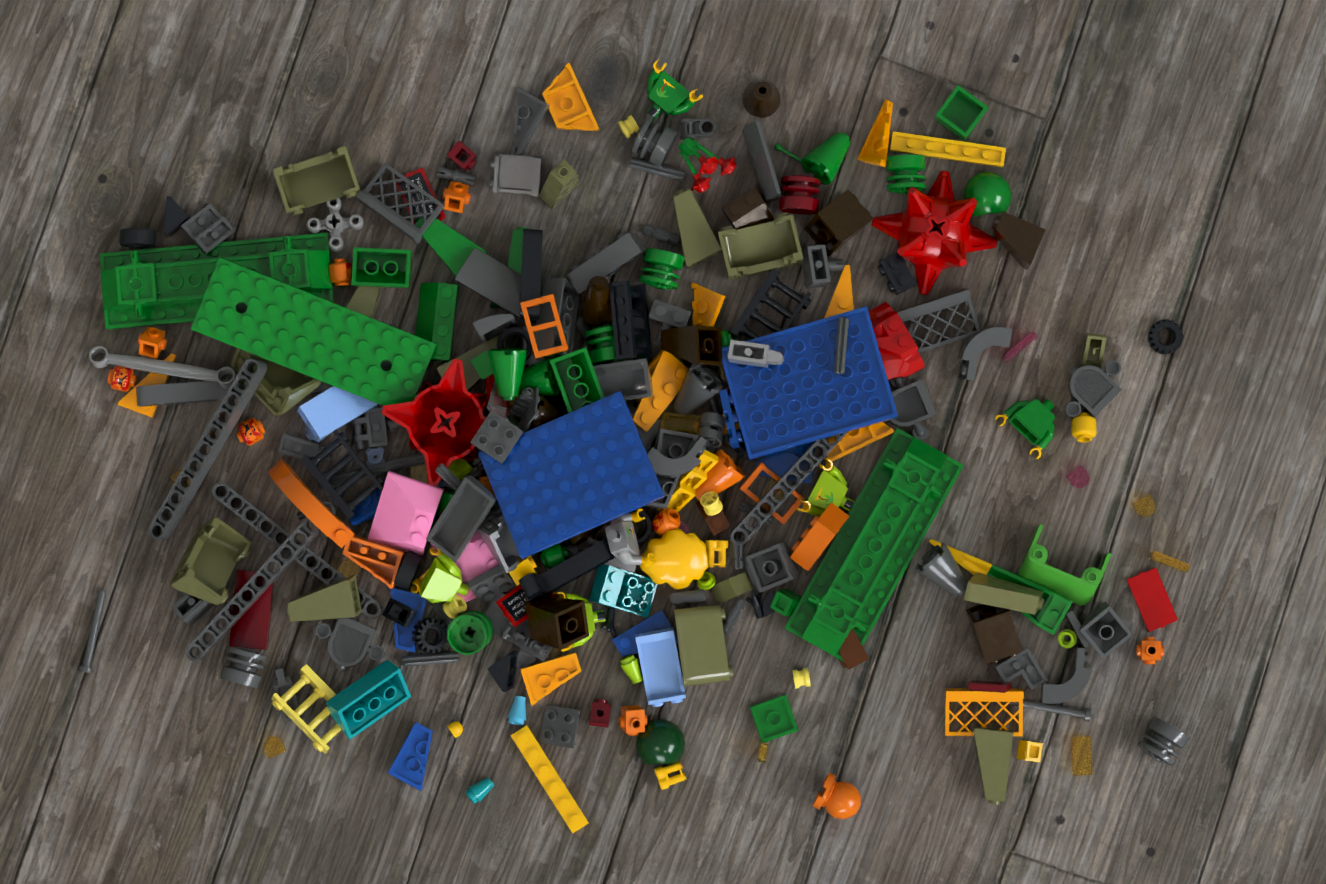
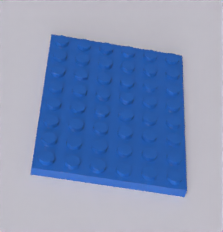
(803, 395)
(573, 475)

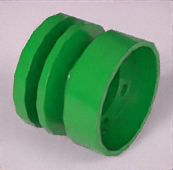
(905, 173)
(661, 269)
(604, 344)
(465, 642)

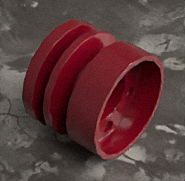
(799, 195)

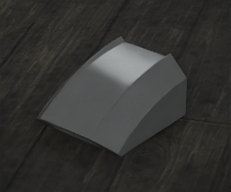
(770, 567)

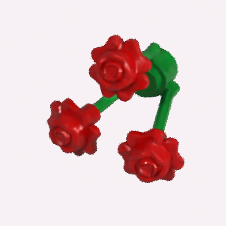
(708, 165)

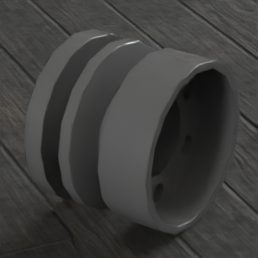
(655, 142)
(243, 667)
(1163, 741)

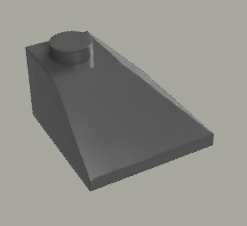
(1105, 630)

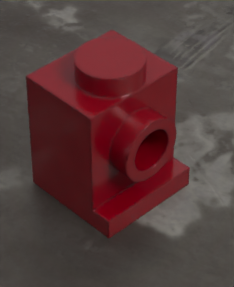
(459, 150)
(600, 721)

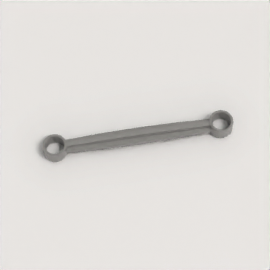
(161, 367)

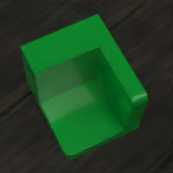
(482, 365)
(785, 602)

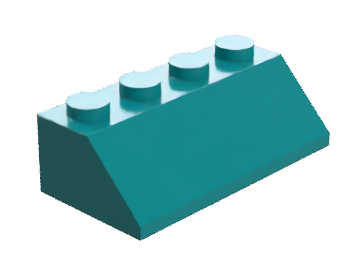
(368, 699)

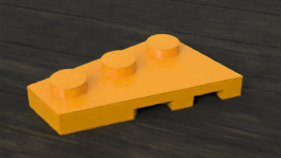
(548, 675)

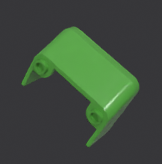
(1076, 589)

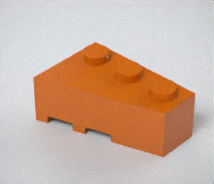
(819, 536)
(375, 557)

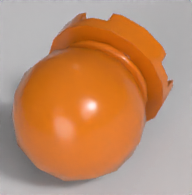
(839, 798)

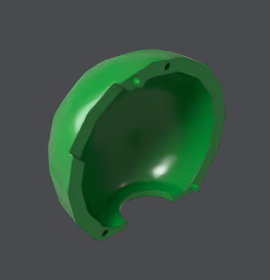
(990, 192)

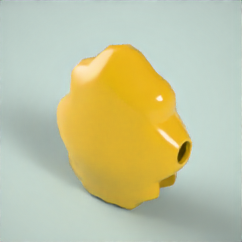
(677, 558)

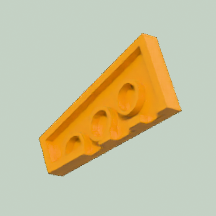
(666, 383)

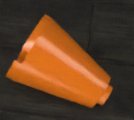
(721, 475)

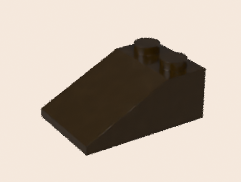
(747, 210)

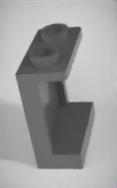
(516, 174)

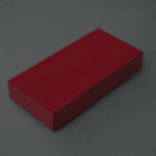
(989, 686)

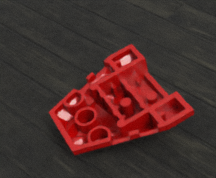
(895, 343)

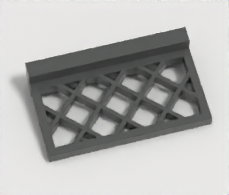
(387, 212)
(937, 305)

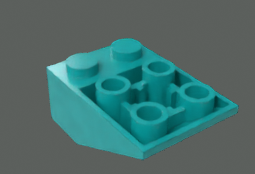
(623, 590)

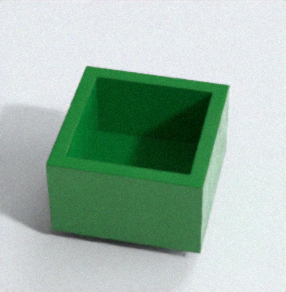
(961, 113)

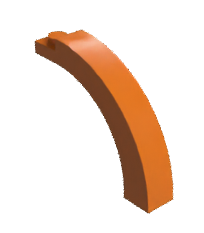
(309, 504)

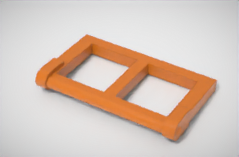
(549, 298)
(761, 466)

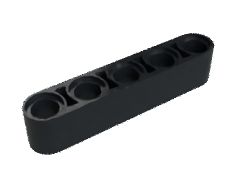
(531, 270)

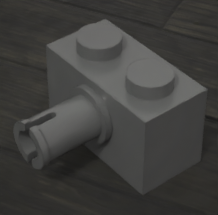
(817, 266)
(668, 317)
(190, 608)

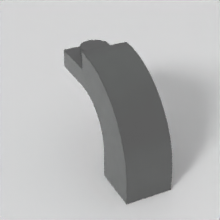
(977, 343)
(674, 467)
(1073, 686)

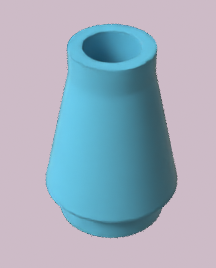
(518, 711)

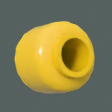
(1084, 427)

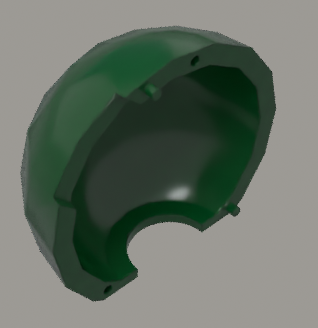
(660, 743)

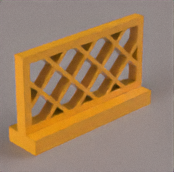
(964, 695)

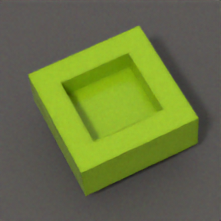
(460, 468)

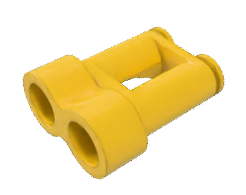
(716, 545)
(662, 775)

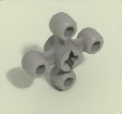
(327, 224)

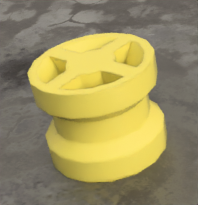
(628, 126)
(711, 503)
(455, 607)
(801, 678)

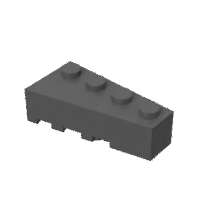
(607, 261)
(674, 446)

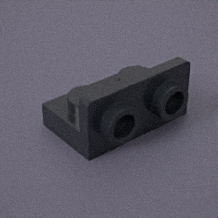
(897, 273)

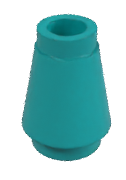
(479, 790)

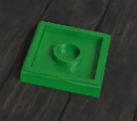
(773, 718)

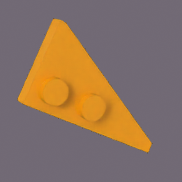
(876, 145)
(842, 298)
(705, 305)
(130, 400)

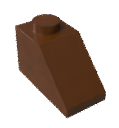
(716, 523)
(852, 651)

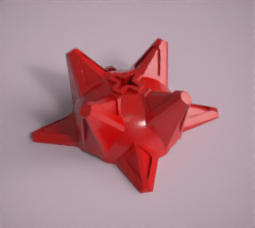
(937, 249)
(426, 418)

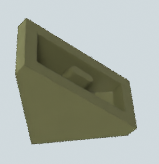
(1093, 349)
(732, 587)

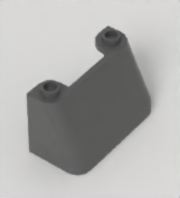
(499, 540)

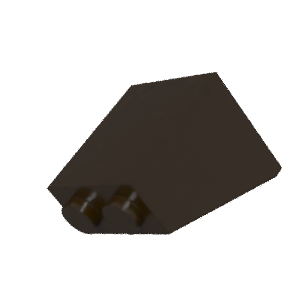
(838, 222)
(1018, 237)
(694, 343)
(557, 621)
(994, 632)

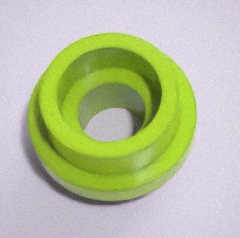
(706, 581)
(1062, 641)

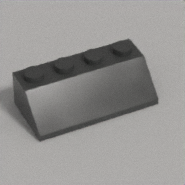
(568, 306)

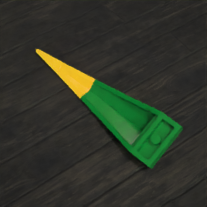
(1054, 605)

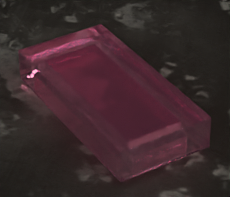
(1020, 346)

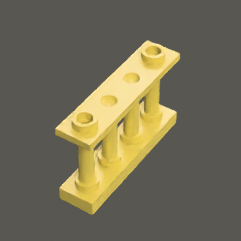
(320, 690)

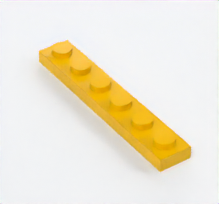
(947, 149)
(549, 779)

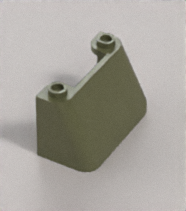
(317, 180)
(760, 247)
(280, 386)
(210, 561)
(702, 645)

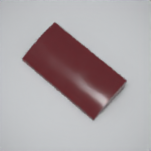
(254, 626)

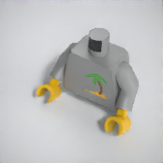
(623, 540)

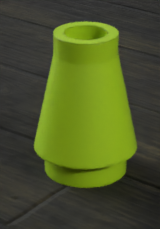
(631, 667)

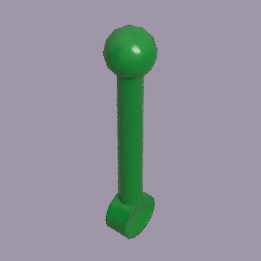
(778, 147)

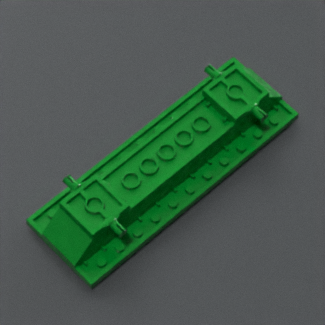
(170, 282)
(312, 335)
(874, 544)

